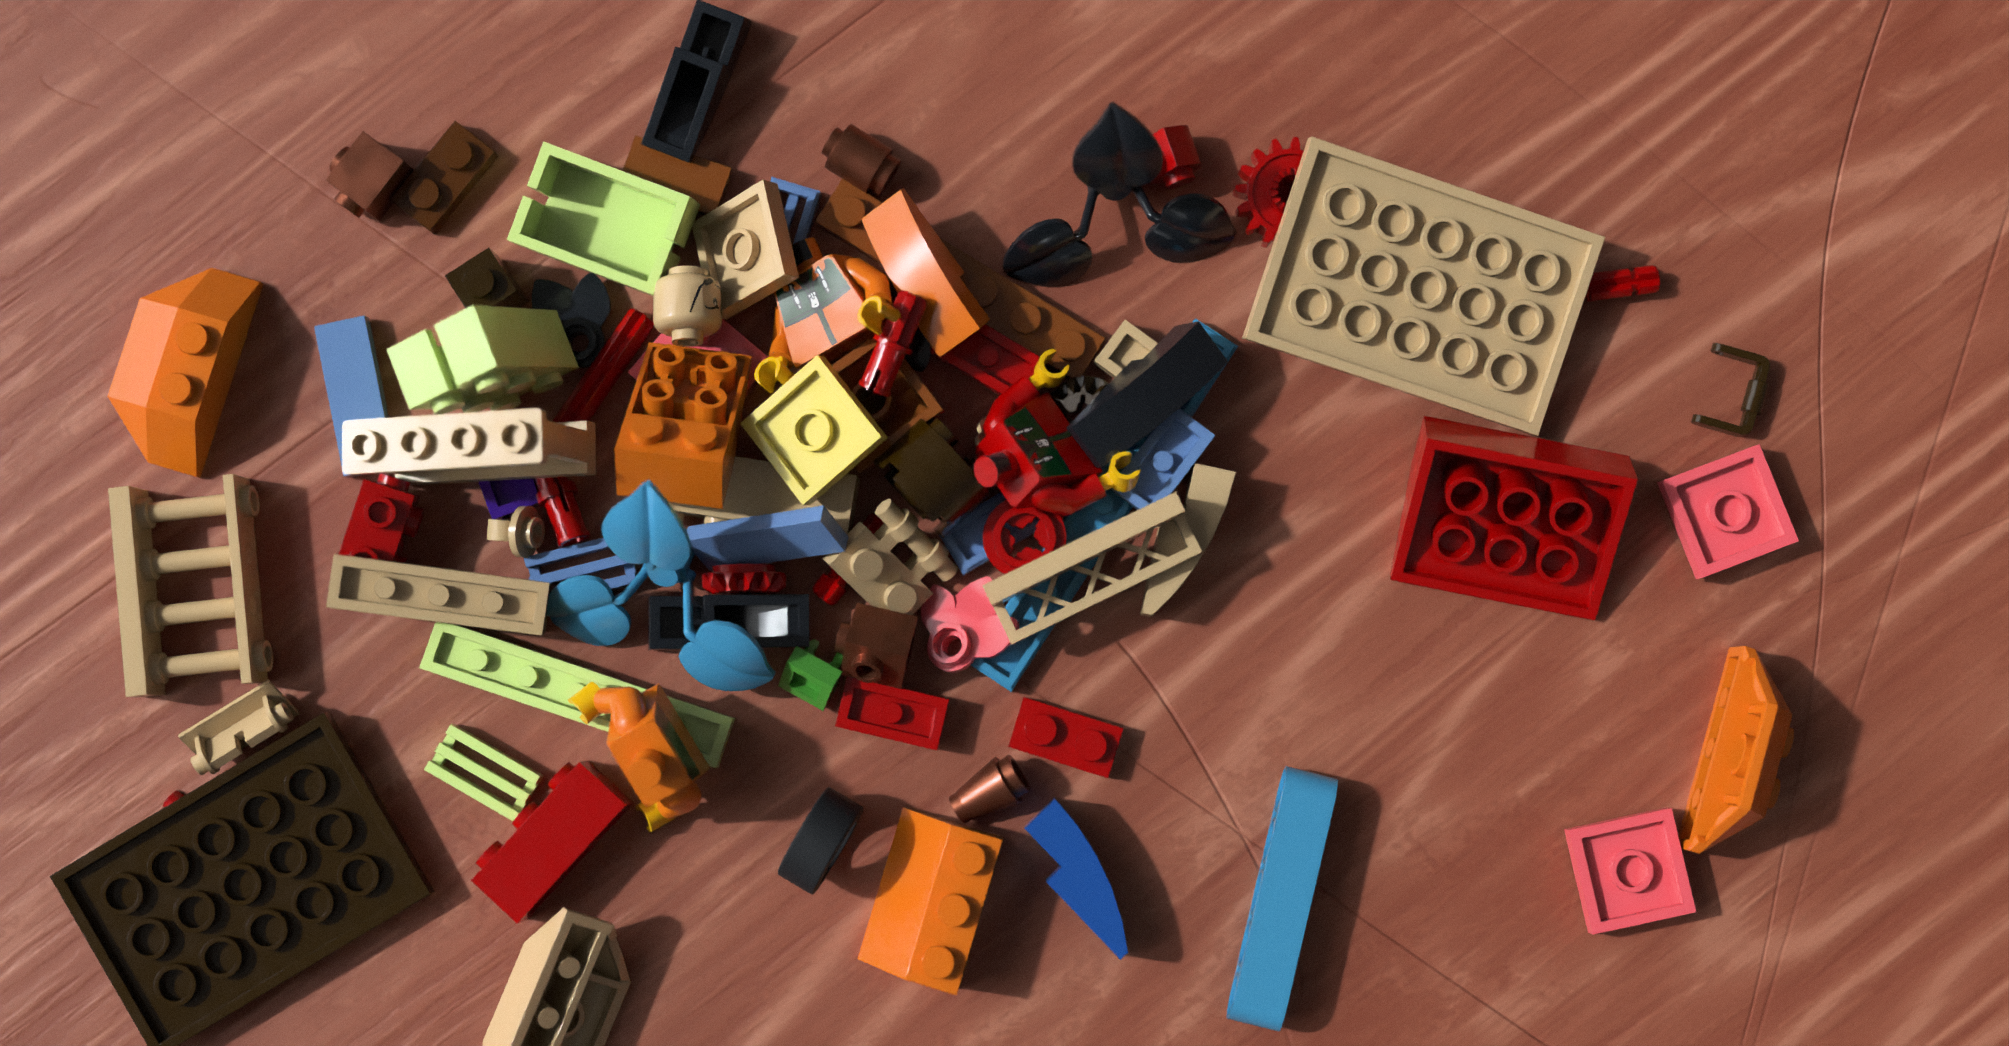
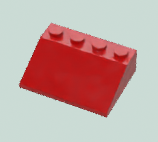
(1512, 517)

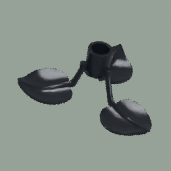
(1113, 161)

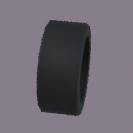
(820, 840)

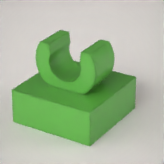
(810, 676)

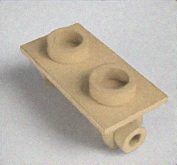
(237, 725)

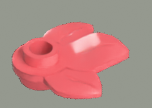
(966, 618)

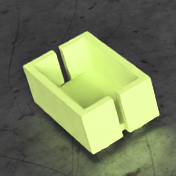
(603, 219)
(484, 359)

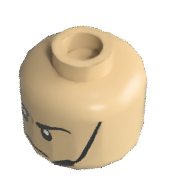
(687, 305)

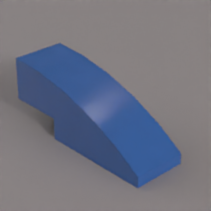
(1079, 874)

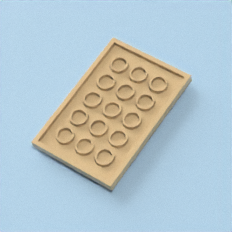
(1423, 286)

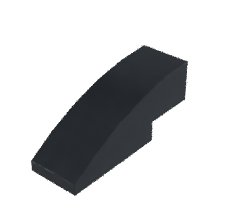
(696, 81)
(1147, 393)
(769, 618)

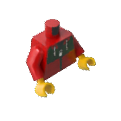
(1036, 456)

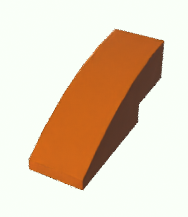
(924, 266)

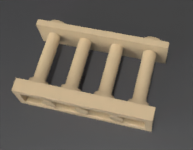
(140, 566)

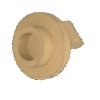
(523, 531)

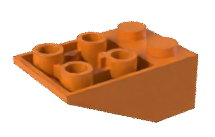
(683, 424)

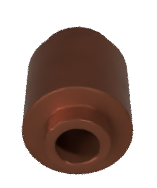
(860, 159)

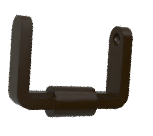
(1754, 396)

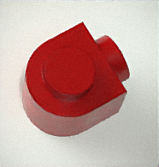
(1179, 156)

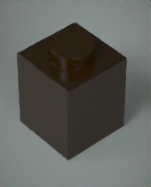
(486, 282)

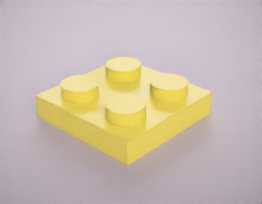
(813, 430)

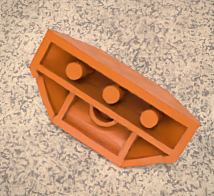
(182, 365)
(1738, 755)

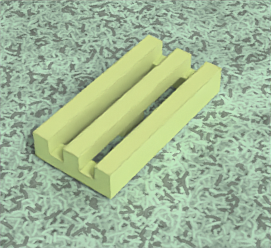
(445, 751)

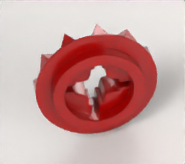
(999, 542)
(744, 579)

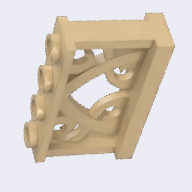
(469, 447)

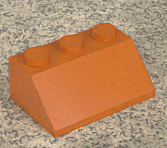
(930, 900)

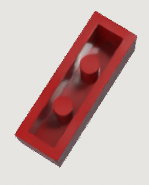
(550, 839)

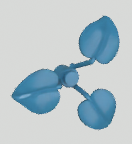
(650, 532)

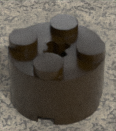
(933, 475)

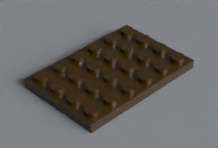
(242, 883)

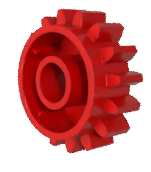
(1260, 193)

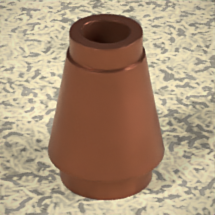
(990, 789)

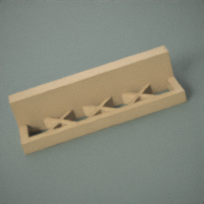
(1083, 550)
(438, 594)

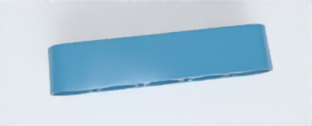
(1282, 898)

